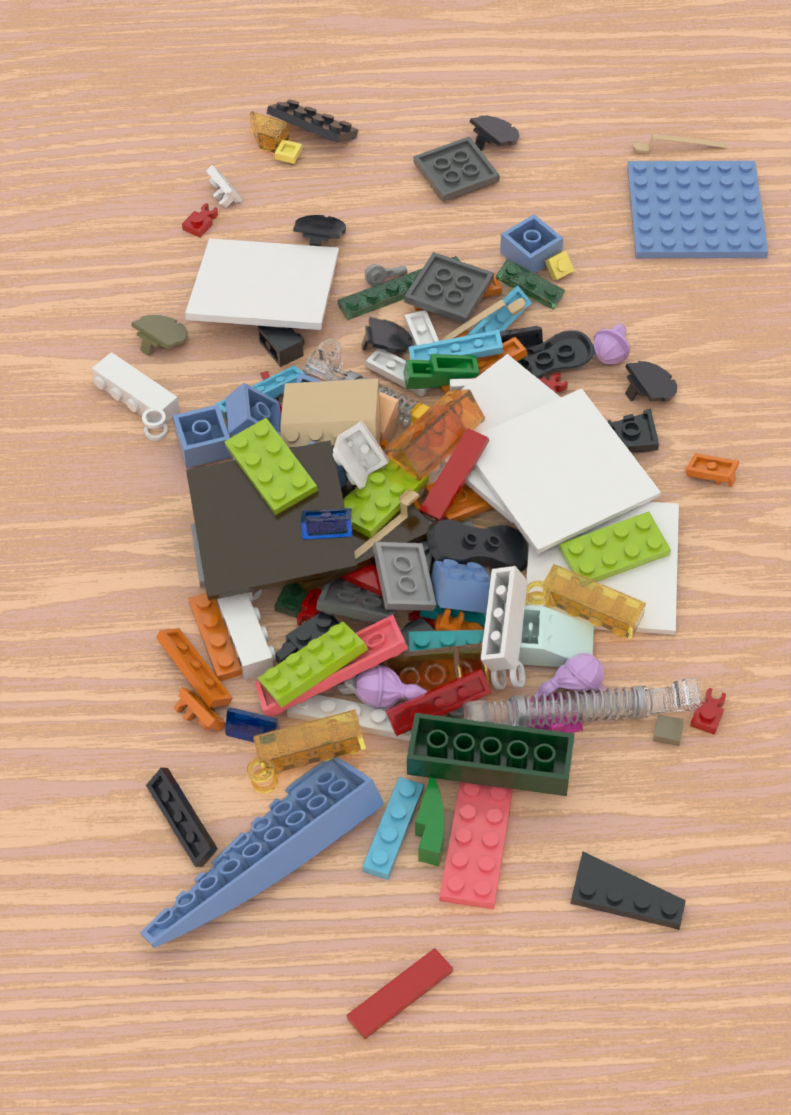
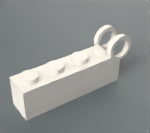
(137, 392)
(504, 626)
(246, 634)

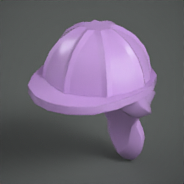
(611, 345)
(577, 674)
(383, 687)

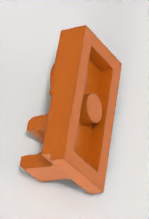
(712, 468)
(448, 623)
(196, 707)

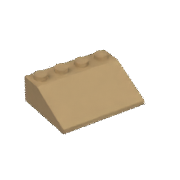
(327, 409)

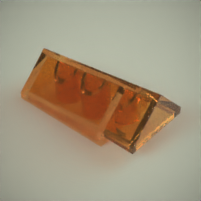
(436, 433)
(437, 666)

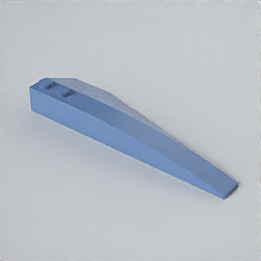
(309, 819)

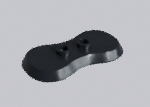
(561, 352)
(491, 546)

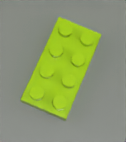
(271, 466)
(380, 497)
(615, 548)
(312, 664)

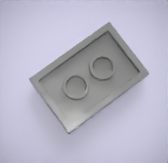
(404, 576)

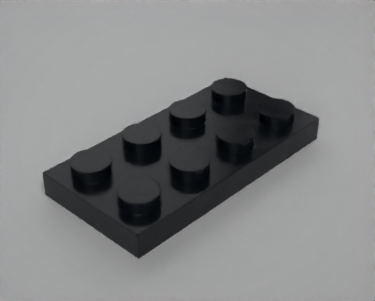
(312, 121)

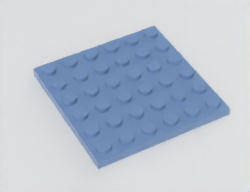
(696, 209)

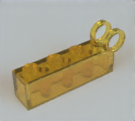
(588, 600)
(304, 745)

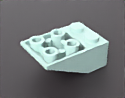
(552, 637)

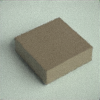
(668, 730)

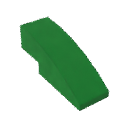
(439, 370)
(430, 825)

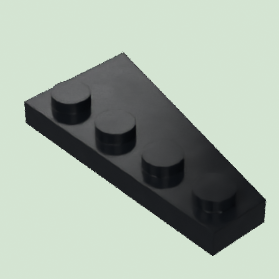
(637, 431)
(623, 894)

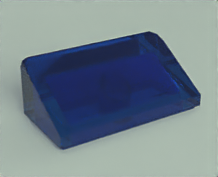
(326, 523)
(246, 724)

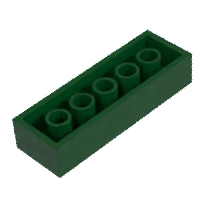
(490, 754)

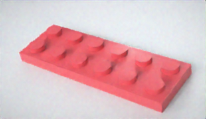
(383, 642)
(476, 845)

